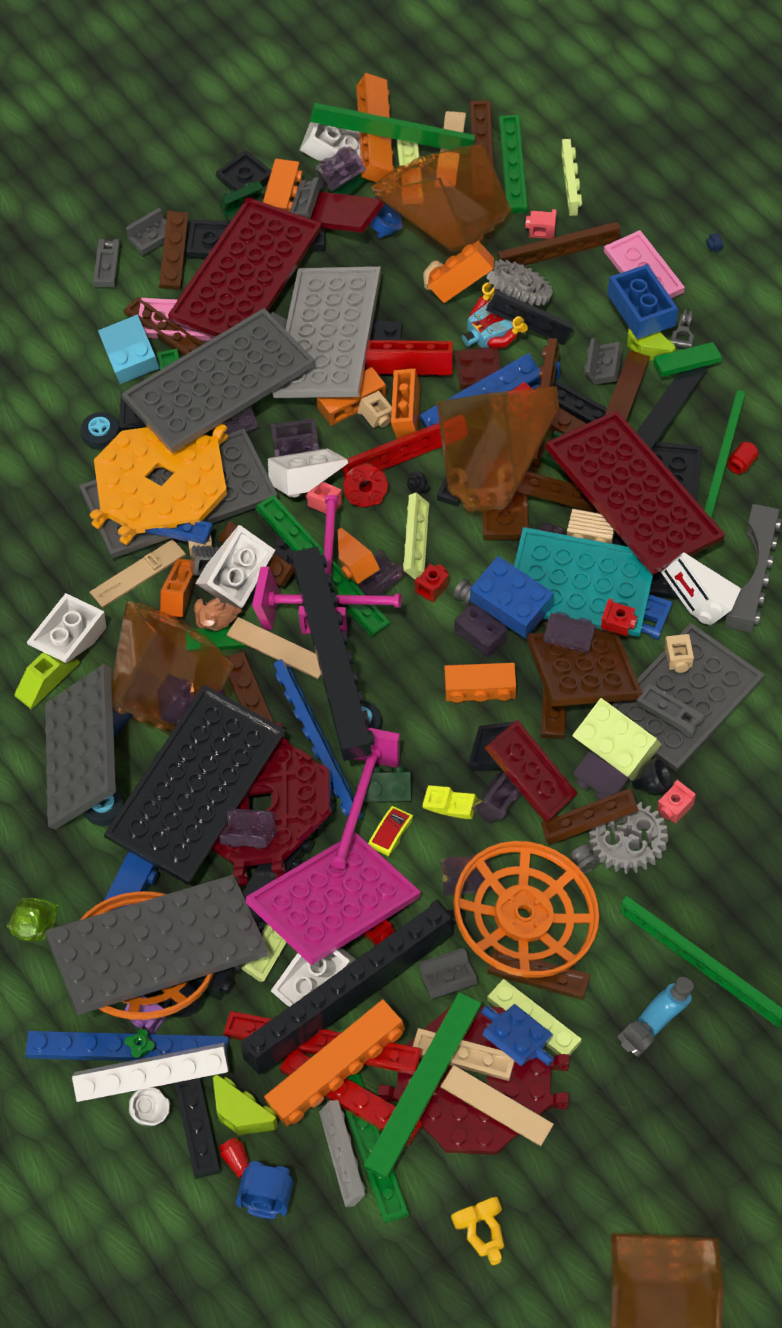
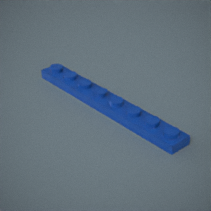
(314, 733)
(108, 1045)

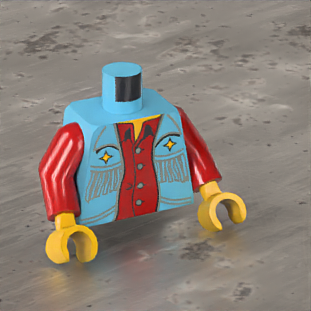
(489, 328)

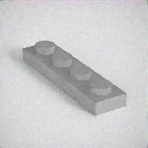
(342, 1153)

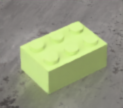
(616, 739)

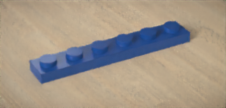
(487, 385)

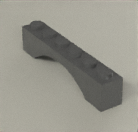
(760, 531)

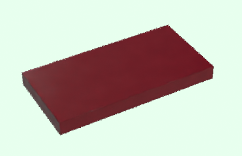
(345, 211)
(531, 770)

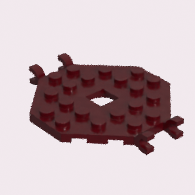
(299, 804)
(466, 1129)

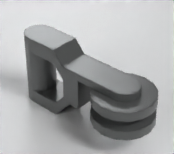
(683, 330)

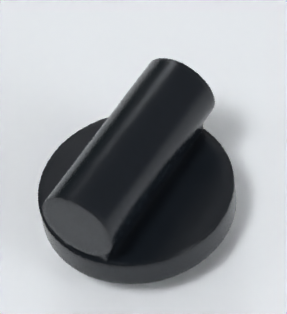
(417, 483)

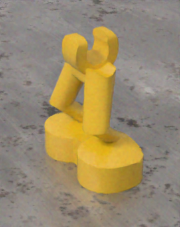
(482, 1211)

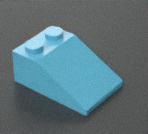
(128, 349)

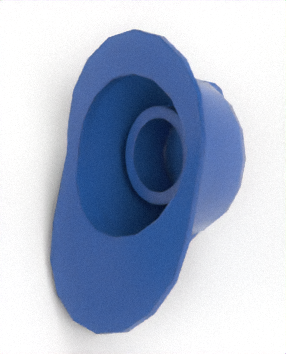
(386, 221)

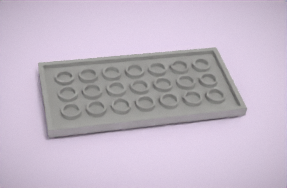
(333, 323)

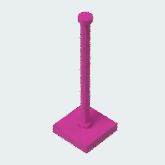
(331, 501)
(268, 596)
(384, 752)

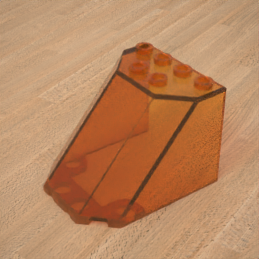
(448, 195)
(493, 442)
(152, 648)
(665, 1282)

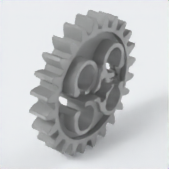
(520, 282)
(629, 838)

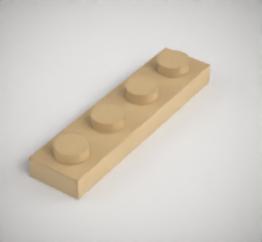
(473, 1057)

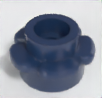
(714, 242)

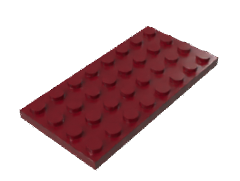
(245, 267)
(634, 491)

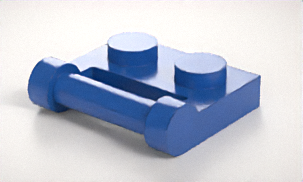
(656, 611)

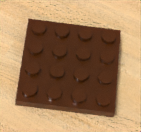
(584, 677)

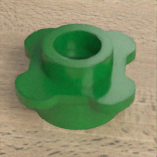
(146, 1046)

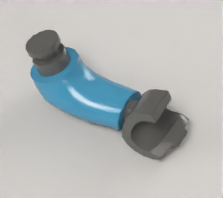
(662, 1009)

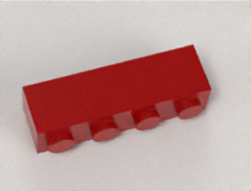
(424, 356)

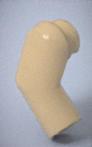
(433, 264)

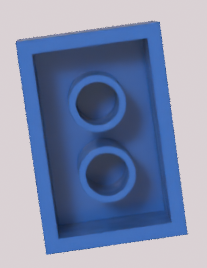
(642, 301)
(511, 597)

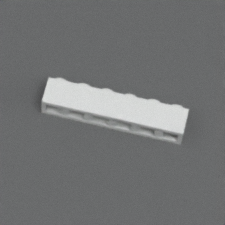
(150, 1072)

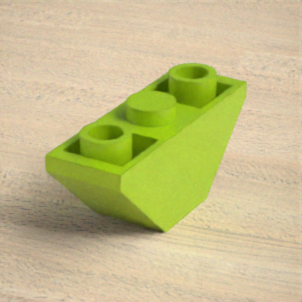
(650, 345)
(42, 678)
(240, 1109)

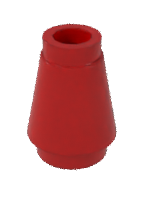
(235, 1156)

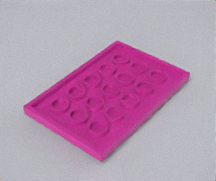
(328, 907)

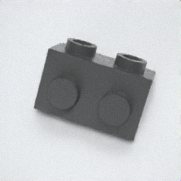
(147, 232)
(603, 362)
(447, 973)

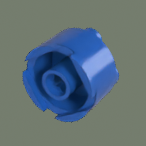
(265, 1190)

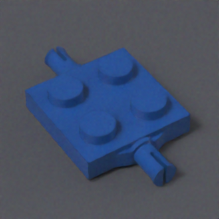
(517, 1035)

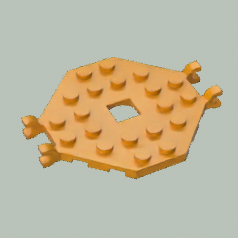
(143, 504)

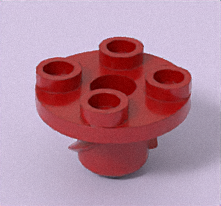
(365, 485)

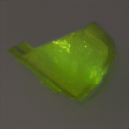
(32, 918)

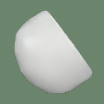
(148, 1106)

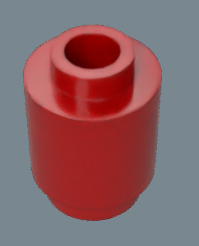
(742, 457)

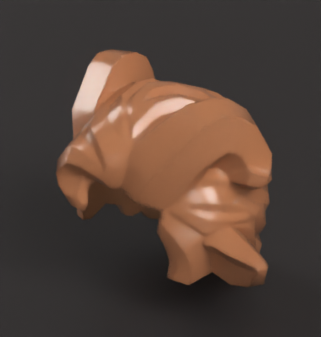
(214, 614)

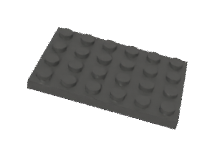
(712, 686)
(79, 747)

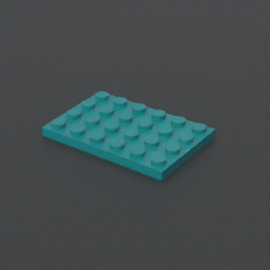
(584, 574)

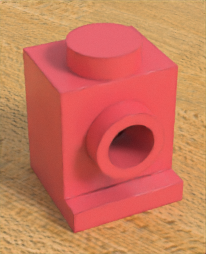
(541, 224)
(317, 495)
(684, 801)

